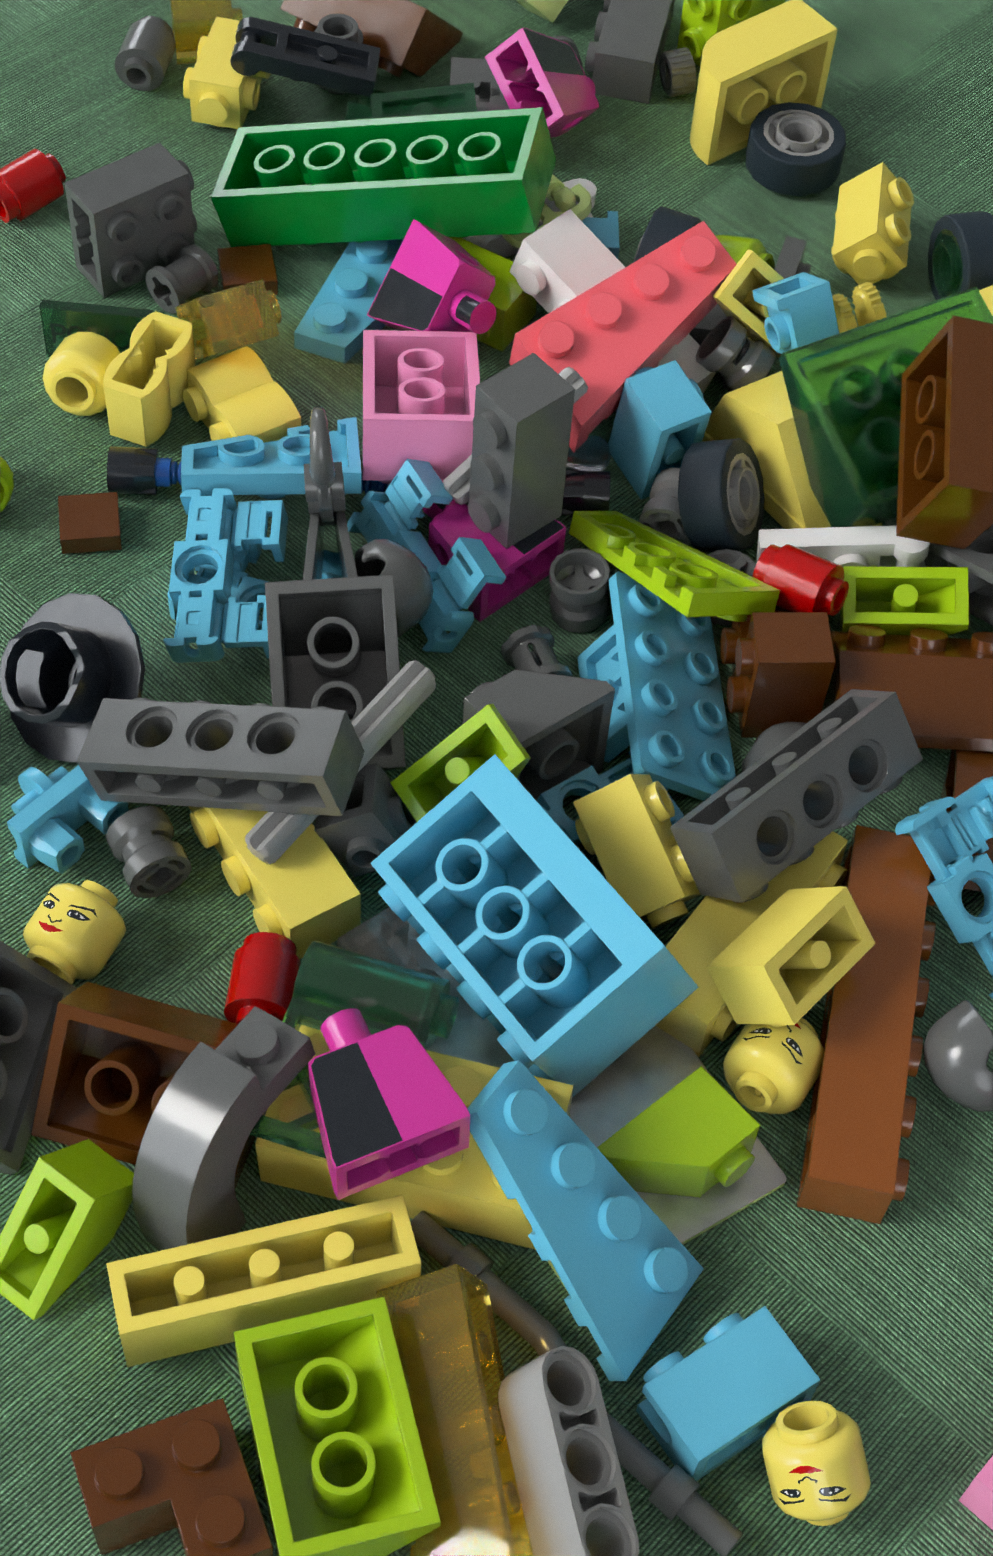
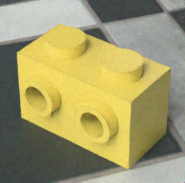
(791, 956)

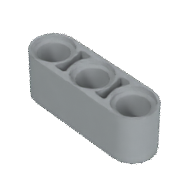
(566, 1458)

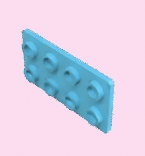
(665, 691)

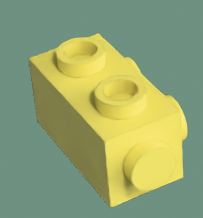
(214, 88)
(872, 225)
(633, 841)

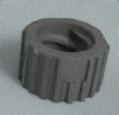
(677, 72)

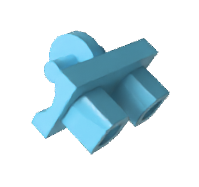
(51, 814)

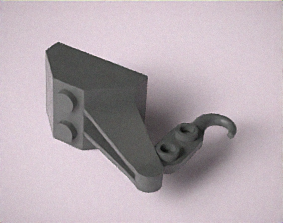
(332, 636)

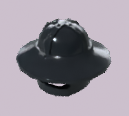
(63, 669)

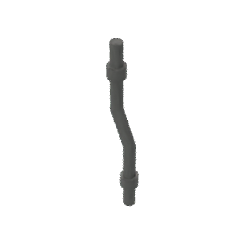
(671, 1489)

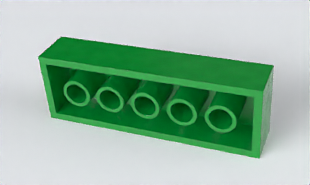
(379, 174)

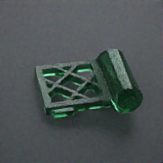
(385, 995)

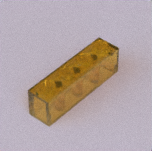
(453, 1384)

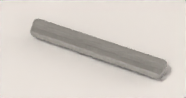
(374, 728)

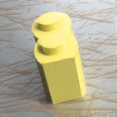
(149, 378)
(239, 398)

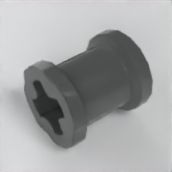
(182, 278)
(541, 659)

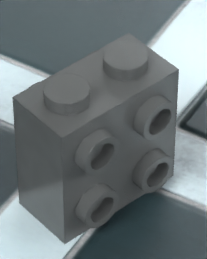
(130, 217)

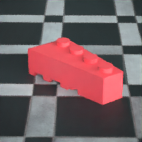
(628, 321)

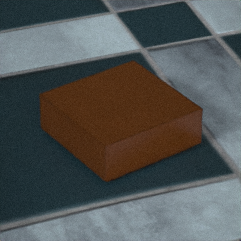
(247, 265)
(89, 522)

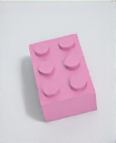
(417, 400)

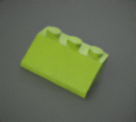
(335, 1433)

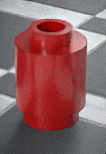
(29, 185)
(803, 579)
(262, 976)

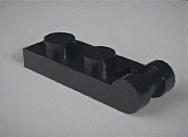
(304, 56)

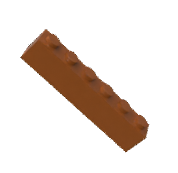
(868, 1039)

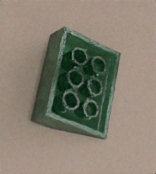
(850, 406)

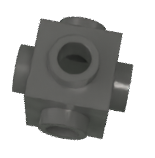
(369, 824)

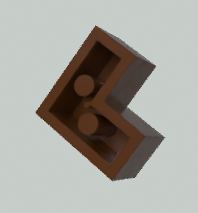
(778, 668)
(174, 1476)

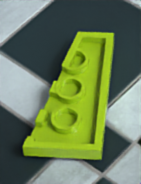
(672, 570)

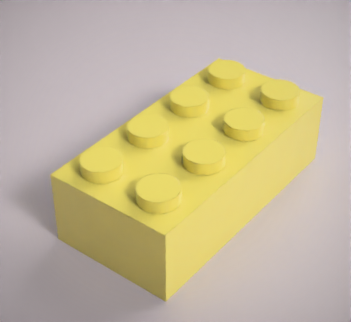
(452, 1190)

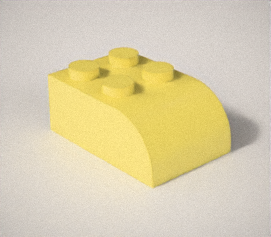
(756, 65)

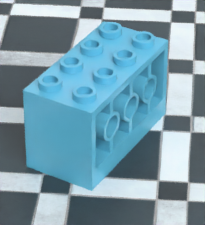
(530, 929)

